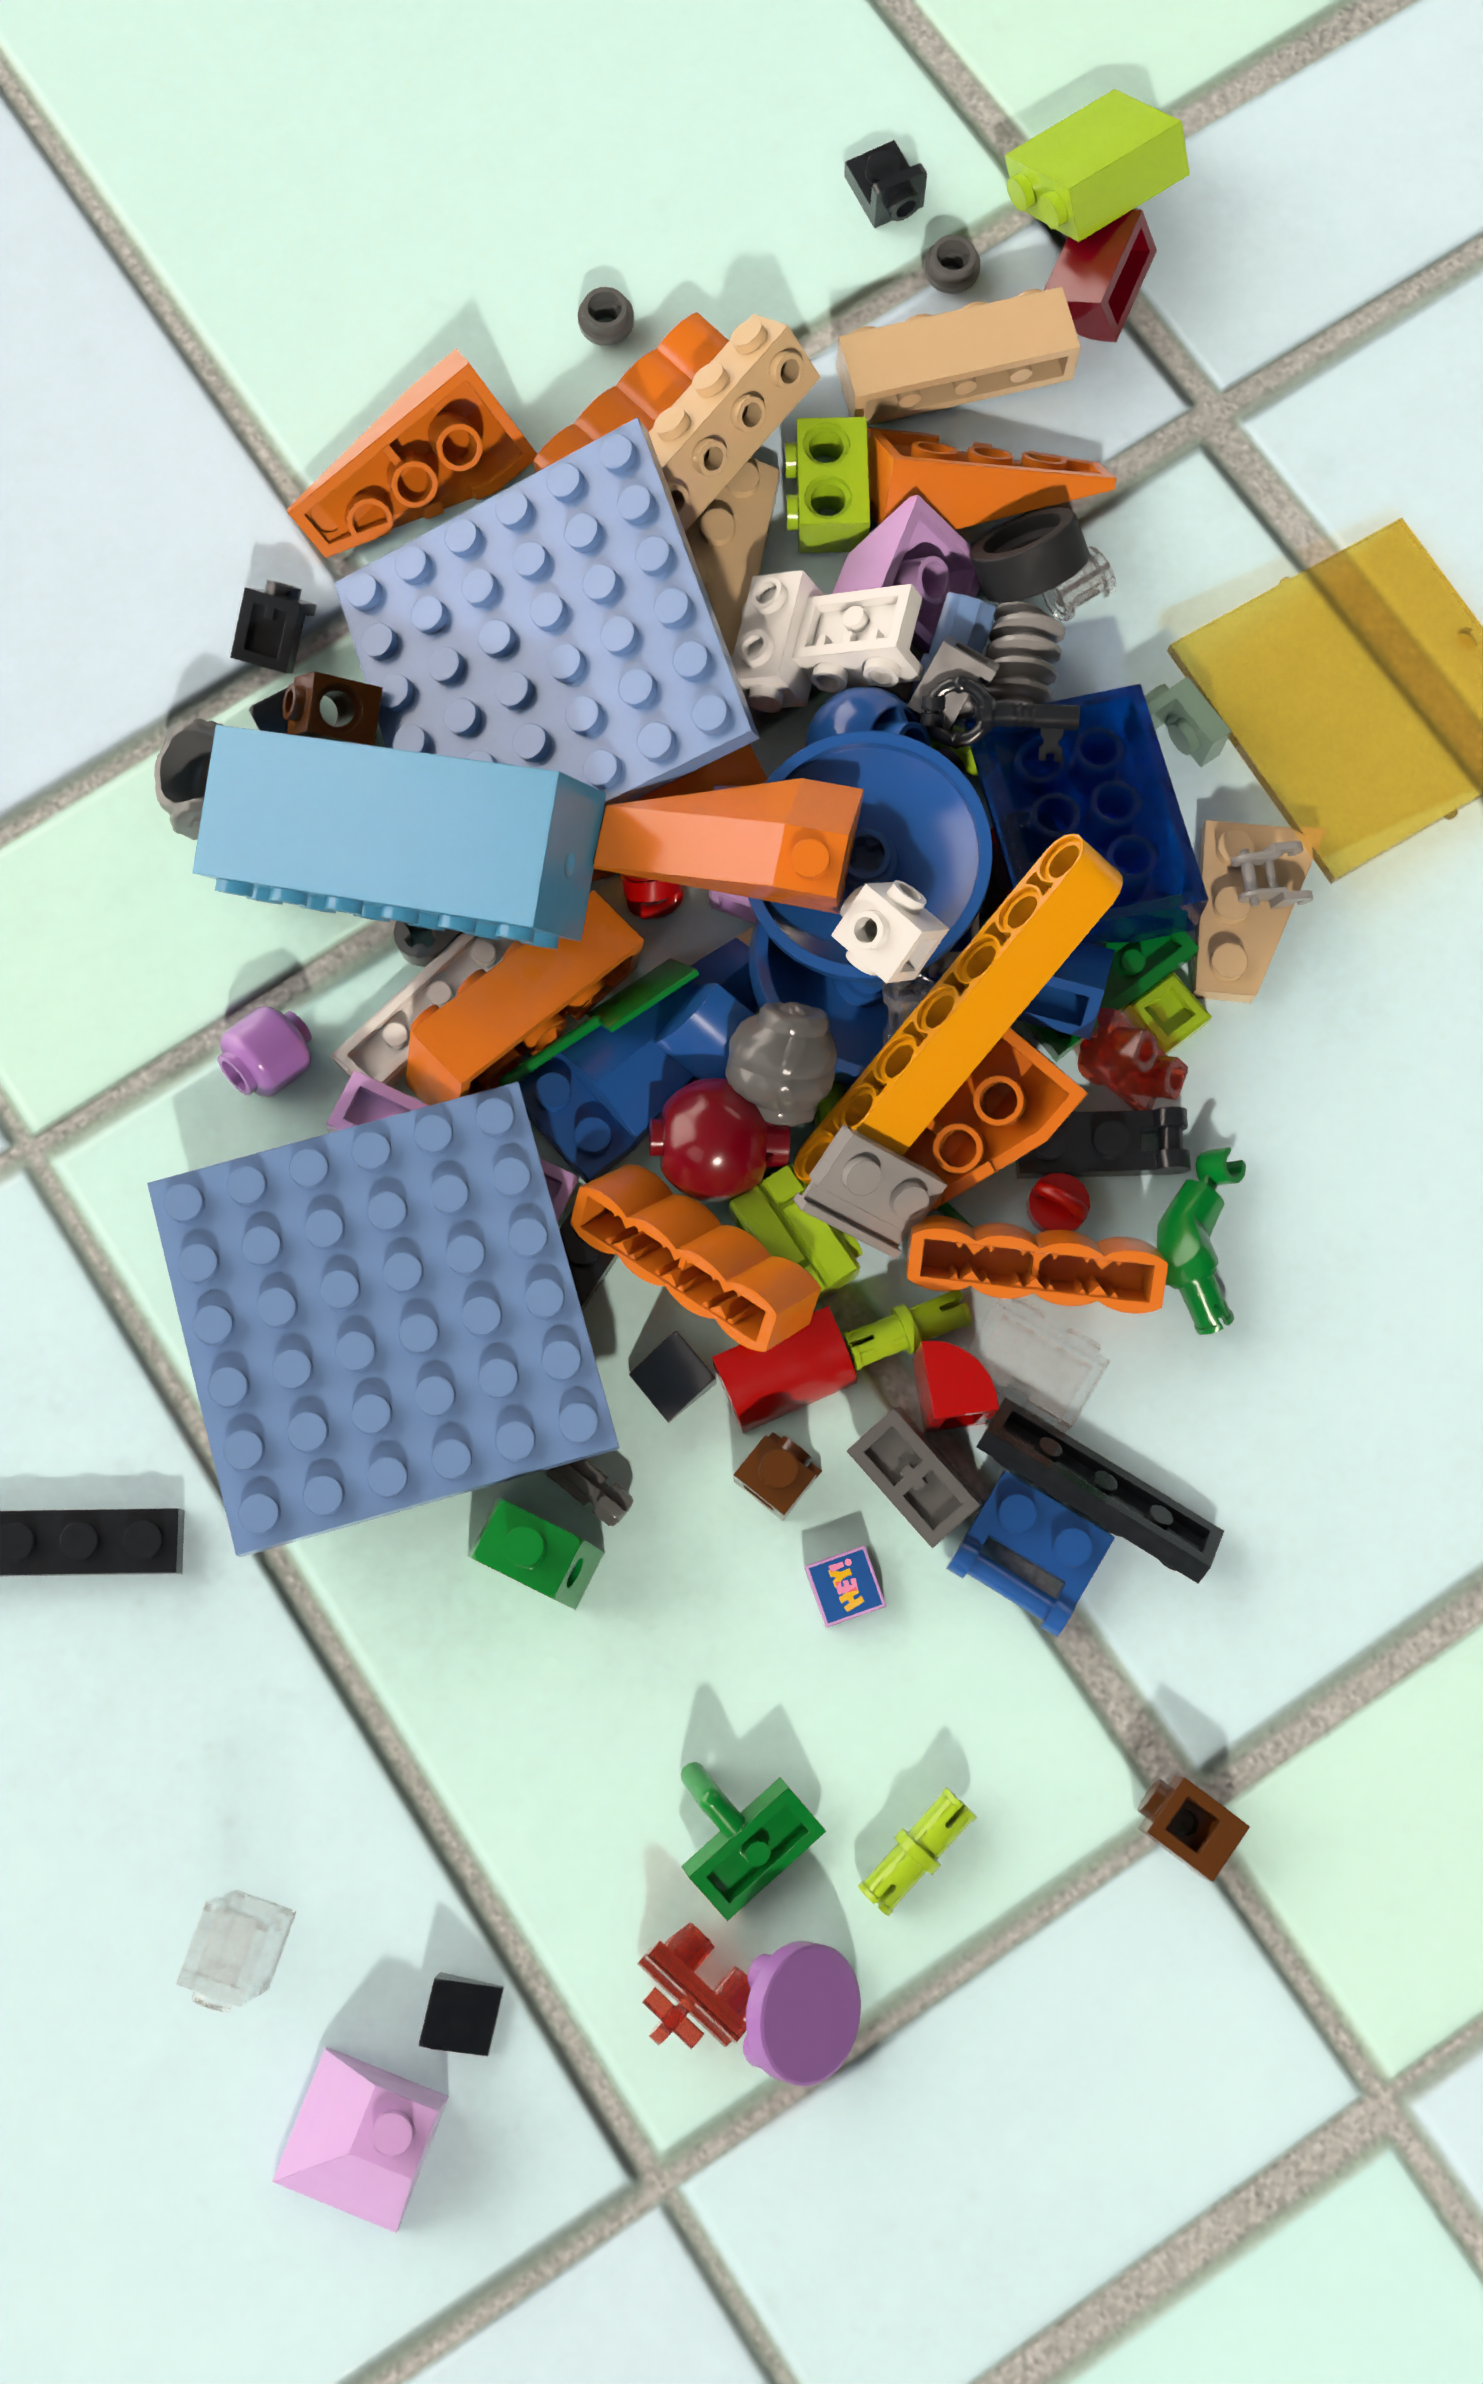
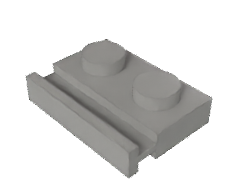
(869, 1191)

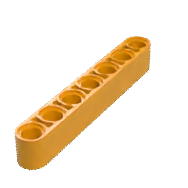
(974, 1001)

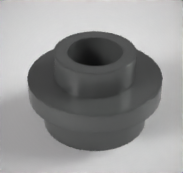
(952, 251)
(605, 303)

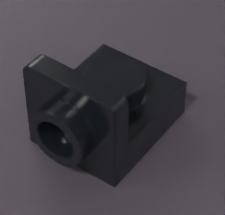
(886, 184)
(271, 626)

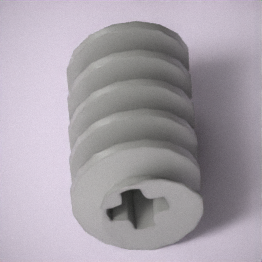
(1025, 648)

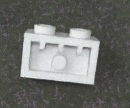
(859, 638)

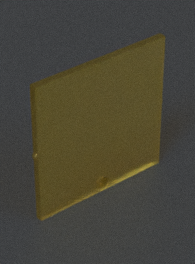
(1352, 696)

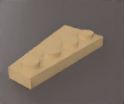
(731, 542)

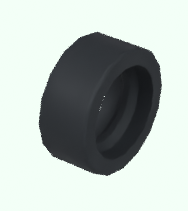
(1030, 555)

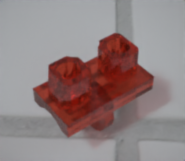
(1130, 1062)
(717, 2010)

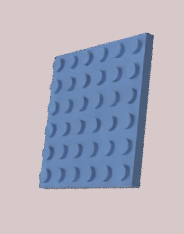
(555, 630)
(380, 1319)

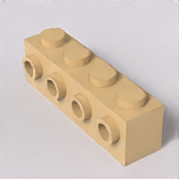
(958, 356)
(730, 412)

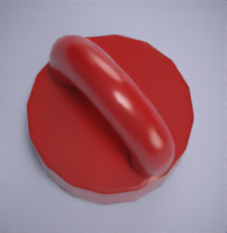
(647, 890)
(1058, 1203)

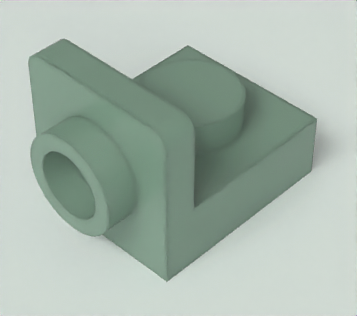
(1190, 720)

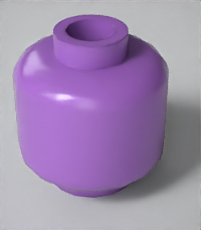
(265, 1051)

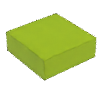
(1168, 1013)

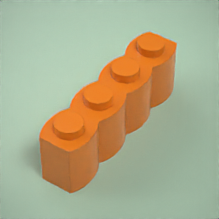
(644, 389)
(703, 1264)
(1052, 1264)

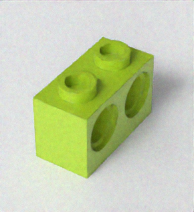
(832, 485)

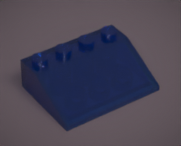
(1113, 796)

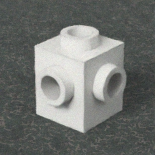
(888, 930)

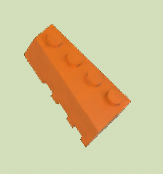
(518, 1007)

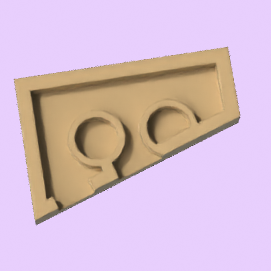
(1232, 936)

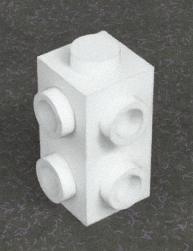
(768, 641)

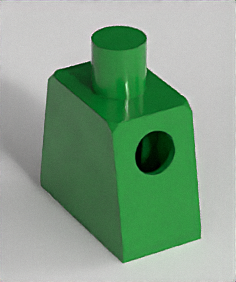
(536, 1553)

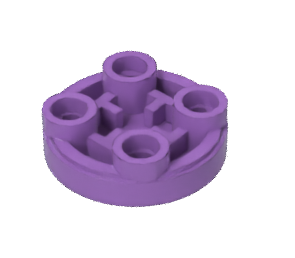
(801, 2013)

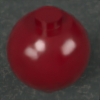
(715, 1141)

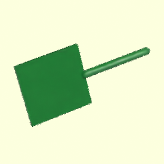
(614, 1012)

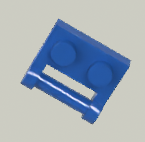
(1042, 1535)

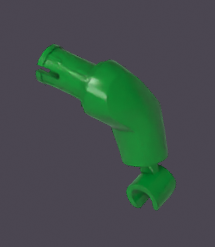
(1186, 1241)

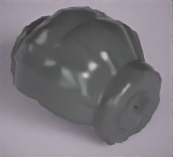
(183, 773)
(783, 1061)

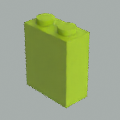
(1097, 164)

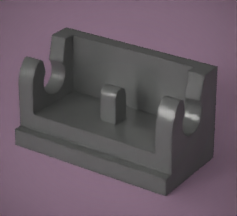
(915, 1476)

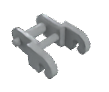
(1277, 896)

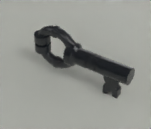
(989, 714)

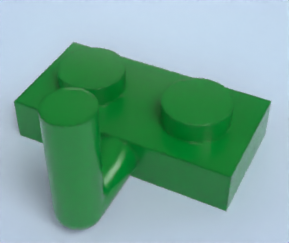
(750, 1844)

